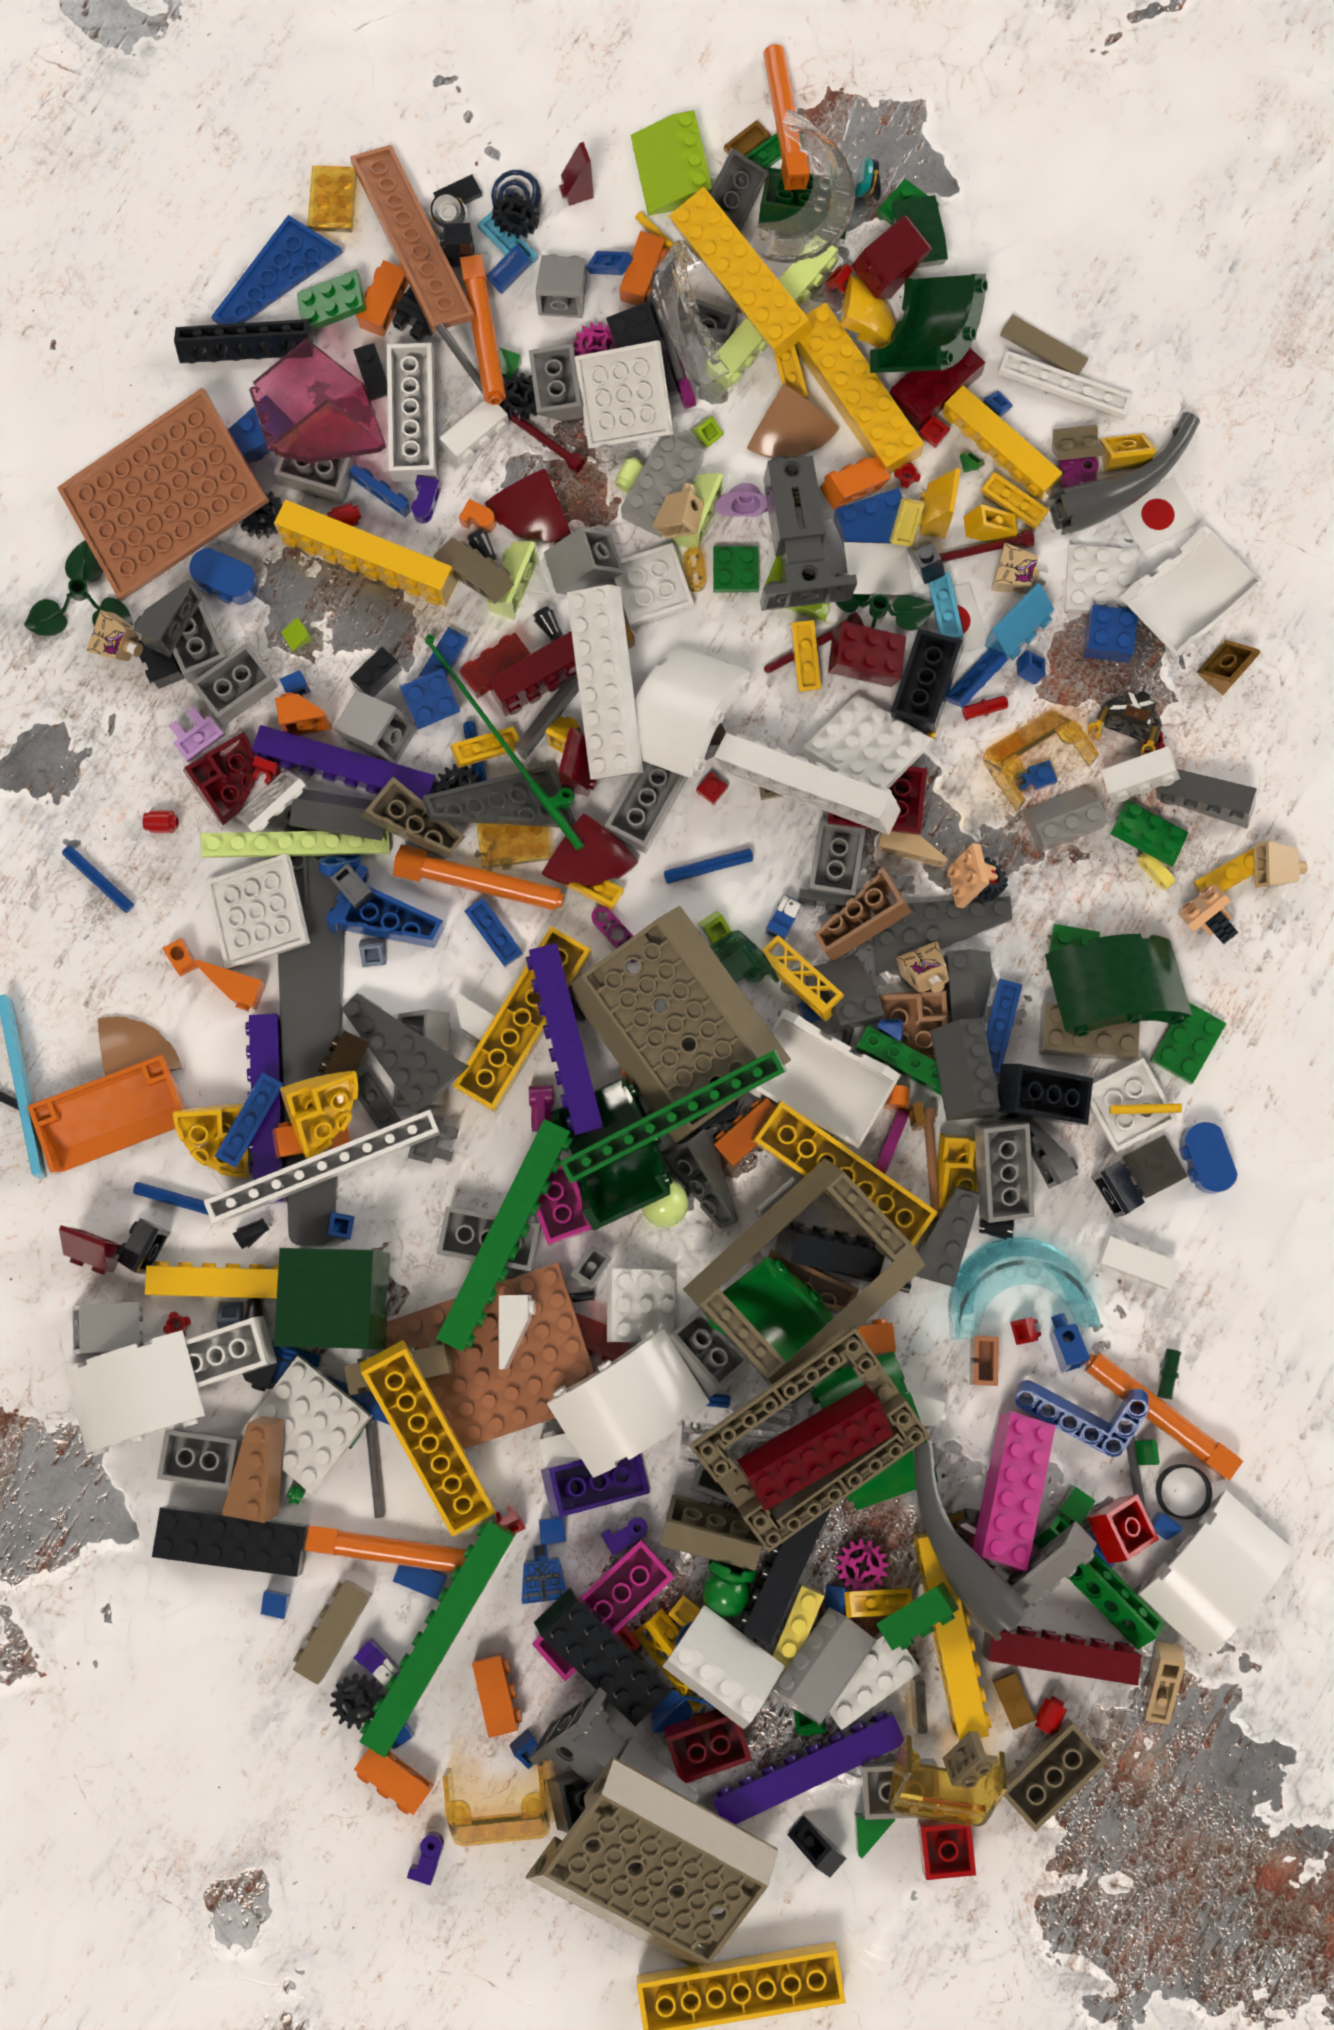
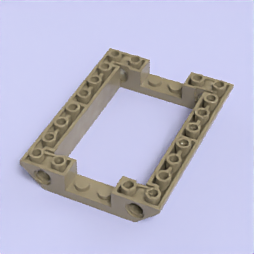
(844, 1194)
(802, 1508)

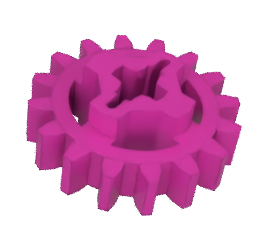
(597, 339)
(857, 1580)

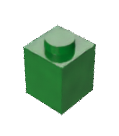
(1075, 1505)

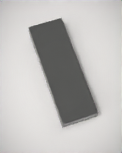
(376, 1102)

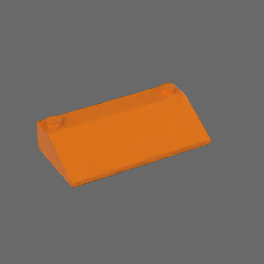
(107, 1114)

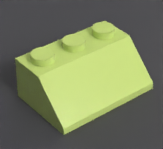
(708, 489)
(521, 563)

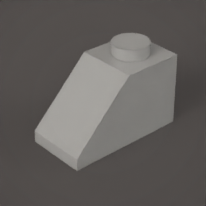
(591, 1267)

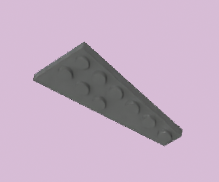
(499, 801)
(937, 922)
(409, 1058)

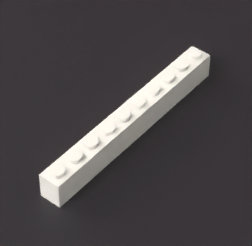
(321, 1167)

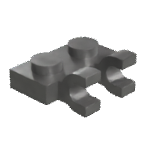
(427, 1150)

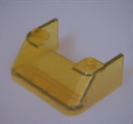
(1003, 757)
(928, 1793)
(529, 1824)

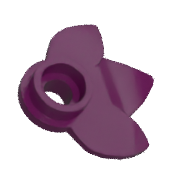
(1075, 471)

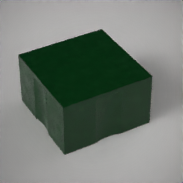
(332, 1298)

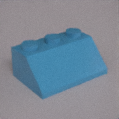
(1021, 623)

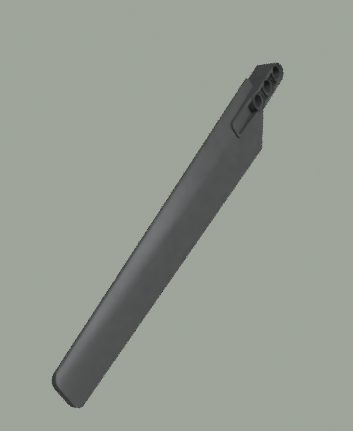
(308, 1022)

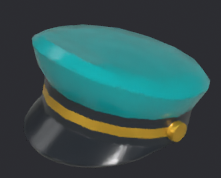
(868, 179)

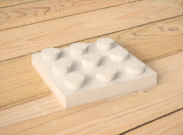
(1098, 577)
(653, 585)
(270, 801)
(1128, 1087)
(639, 1302)

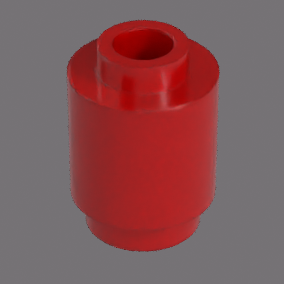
(346, 514)
(160, 821)
(1050, 1715)

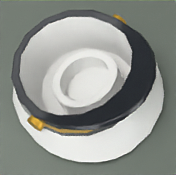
(447, 209)

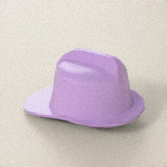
(742, 501)

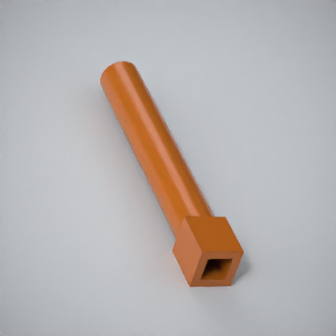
(794, 162)
(483, 329)
(415, 864)
(1210, 1452)
(383, 1549)

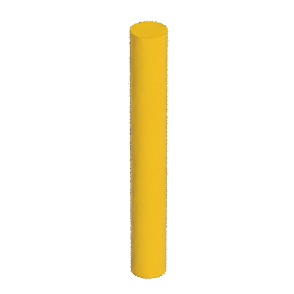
(652, 228)
(1145, 1108)

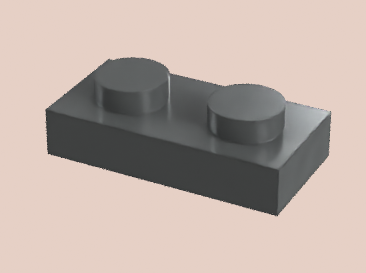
(831, 902)

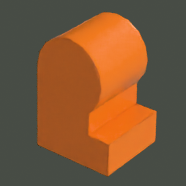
(477, 515)
(180, 957)
(898, 1098)

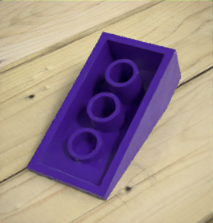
(574, 1490)

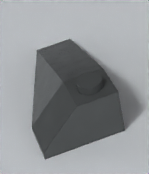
(968, 983)
(1049, 1156)
(700, 1171)

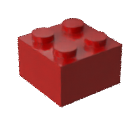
(1122, 1528)
(946, 1849)

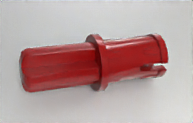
(985, 707)

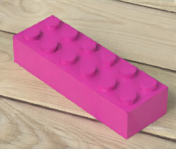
(1013, 1491)
(617, 1595)

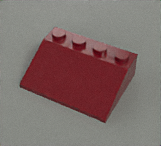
(910, 794)

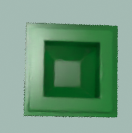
(970, 462)

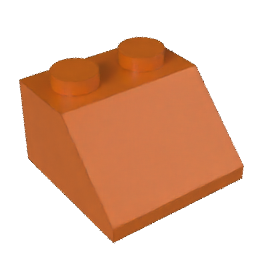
(300, 716)

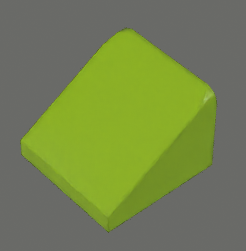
(707, 431)
(296, 634)
(714, 926)

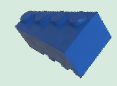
(249, 437)
(392, 920)

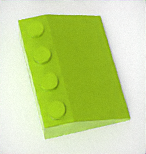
(670, 162)

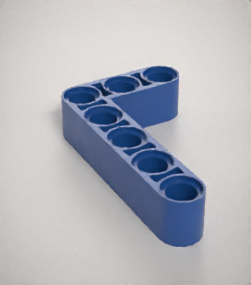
(1084, 1419)

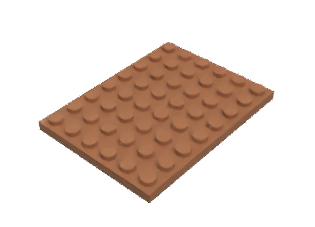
(162, 494)
(493, 1401)

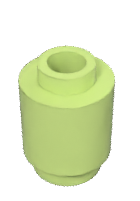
(628, 474)

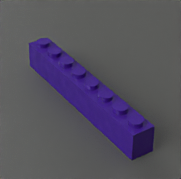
(337, 763)
(565, 1040)
(265, 1057)
(809, 1768)

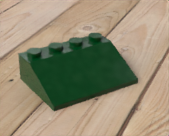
(780, 203)

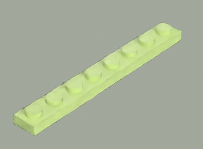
(292, 843)

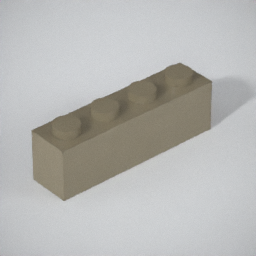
(474, 570)
(332, 1631)

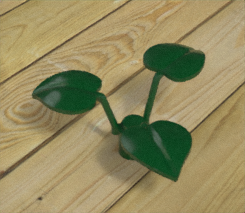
(81, 565)
(909, 610)

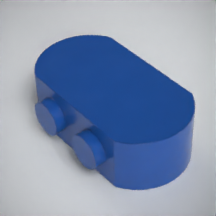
(223, 576)
(1207, 1158)

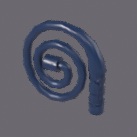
(536, 191)

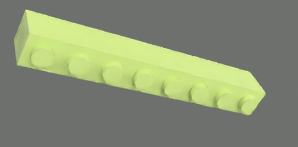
(745, 342)

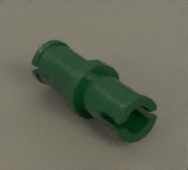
(1169, 1374)

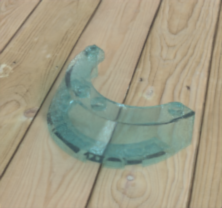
(1011, 1264)

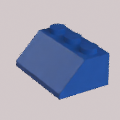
(868, 519)

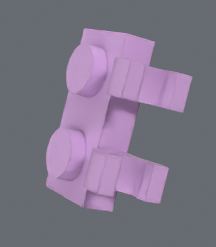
(198, 738)

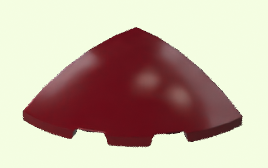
(531, 509)
(224, 777)
(596, 862)

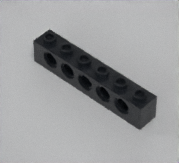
(240, 340)

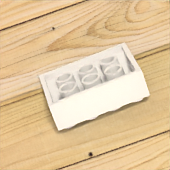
(724, 1667)

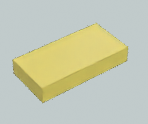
(907, 522)

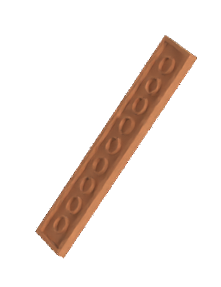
(412, 238)

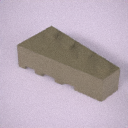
(432, 1362)

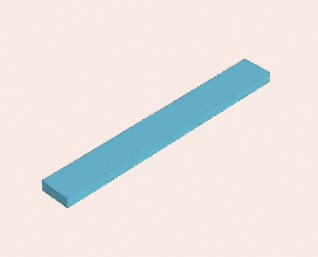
(21, 1086)

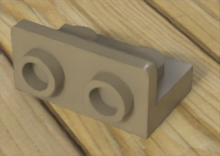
(1076, 442)
(968, 1761)

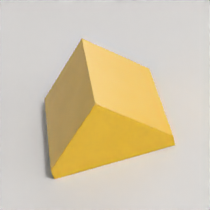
(1126, 452)

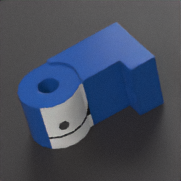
(783, 917)

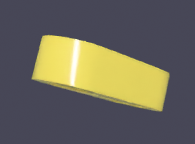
(1156, 871)

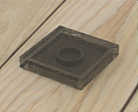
(1155, 1166)
(918, 1704)

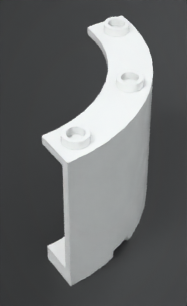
(1192, 592)
(683, 707)
(828, 1081)
(134, 1392)
(628, 1403)
(1218, 1575)

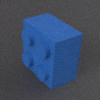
(1110, 634)
(429, 698)

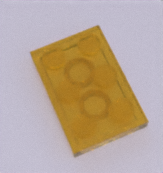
(332, 198)
(512, 844)

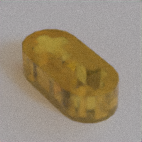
(699, 569)

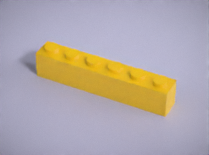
(1001, 442)
(211, 1281)

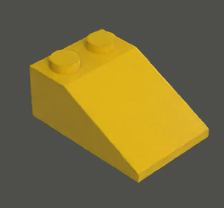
(939, 505)

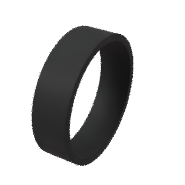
(1208, 1498)

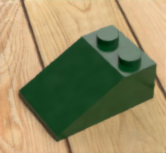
(926, 218)

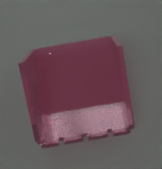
(314, 408)

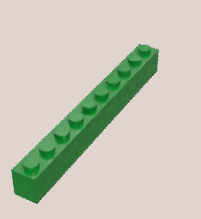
(673, 1116)
(504, 1236)
(437, 1638)

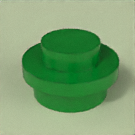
(295, 1493)

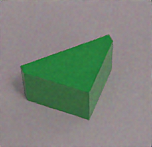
(869, 1832)

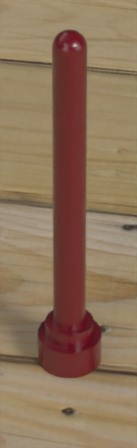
(574, 461)
(1023, 539)
(826, 637)

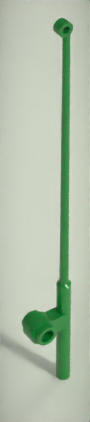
(563, 798)

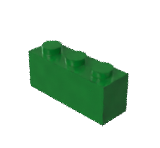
(918, 1617)

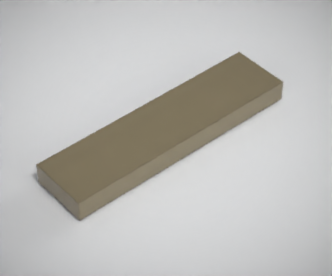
(1043, 346)

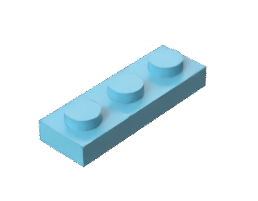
(501, 240)
(945, 607)

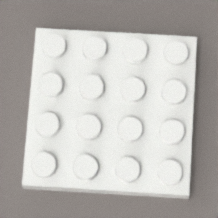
(624, 394)
(867, 743)
(257, 912)
(317, 1422)

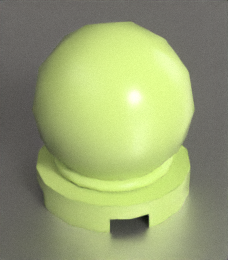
(668, 1210)

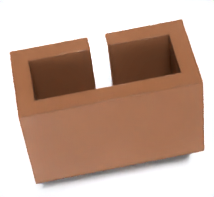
(986, 1352)

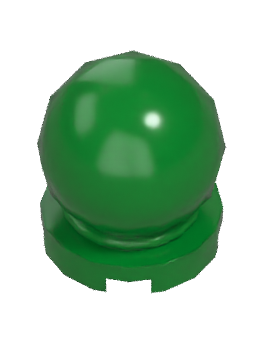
(727, 1588)

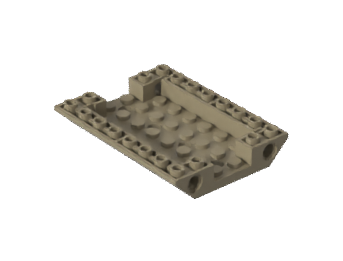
(701, 1005)
(675, 1846)

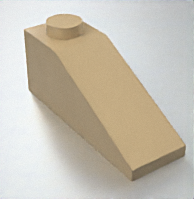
(911, 847)
(1164, 1682)

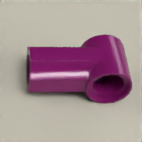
(541, 1102)

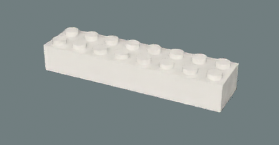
(605, 682)
(808, 782)

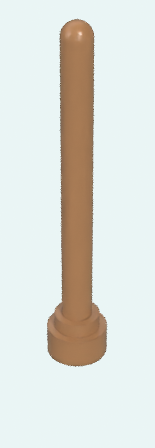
(930, 1114)

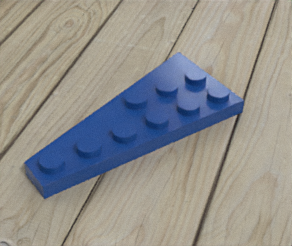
(281, 265)

